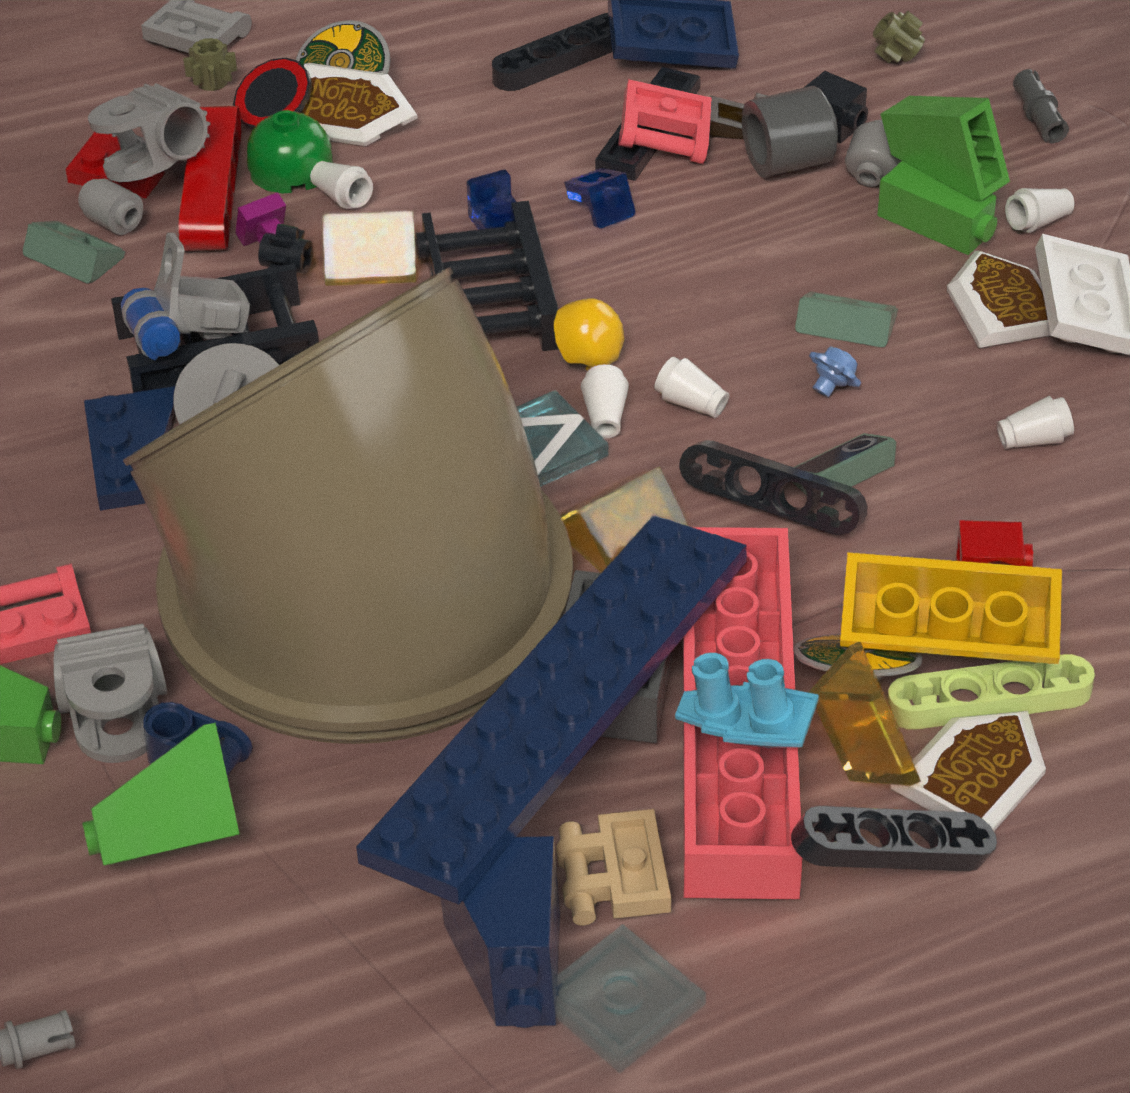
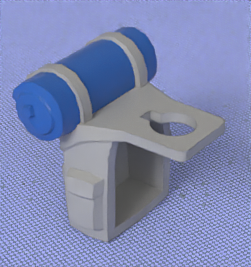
(182, 306)

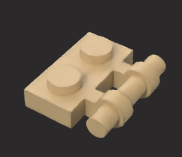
(633, 866)

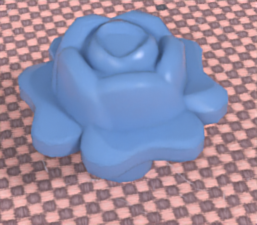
(834, 369)

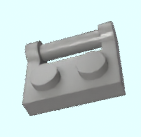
(186, 22)

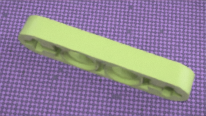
(988, 684)

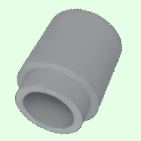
(111, 205)

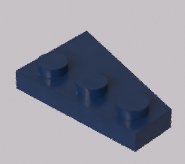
(118, 429)

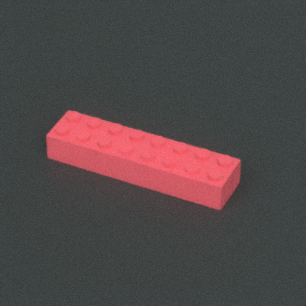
(740, 796)

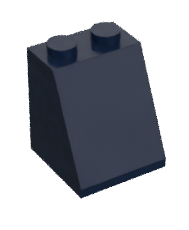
(511, 934)

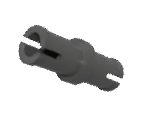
(1040, 106)

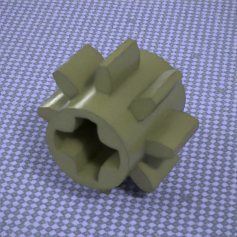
(898, 37)
(210, 64)

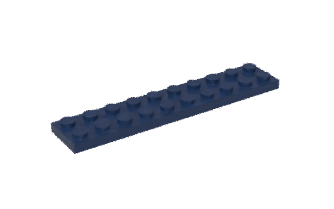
(550, 710)

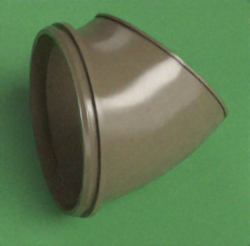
(359, 531)

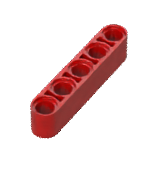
(211, 183)

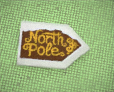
(355, 103)
(999, 300)
(978, 766)

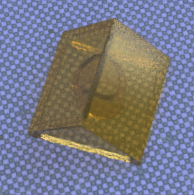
(369, 248)
(613, 516)
(862, 722)

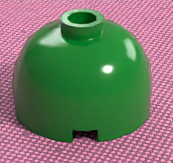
(286, 150)

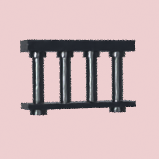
(525, 261)
(265, 290)

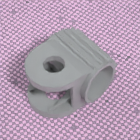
(161, 143)
(107, 679)

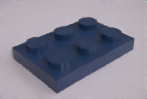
(674, 32)

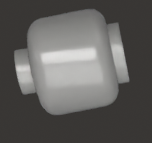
(869, 154)

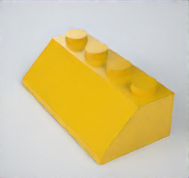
(952, 608)

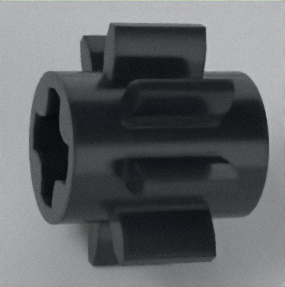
(286, 248)

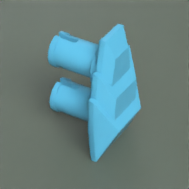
(750, 714)

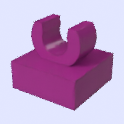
(259, 217)

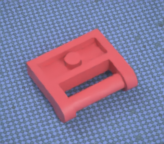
(667, 111)
(37, 626)

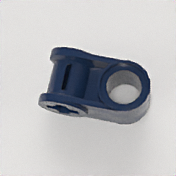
(172, 722)

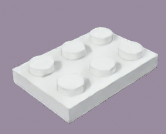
(1085, 293)

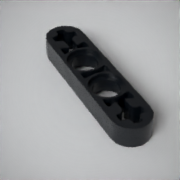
(527, 63)
(771, 492)
(955, 838)

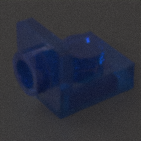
(605, 194)
(490, 199)

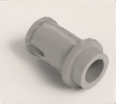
(35, 1038)

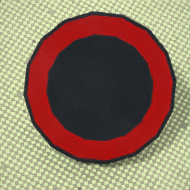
(272, 88)

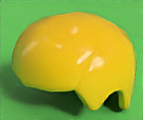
(588, 332)

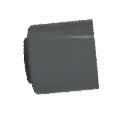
(789, 131)

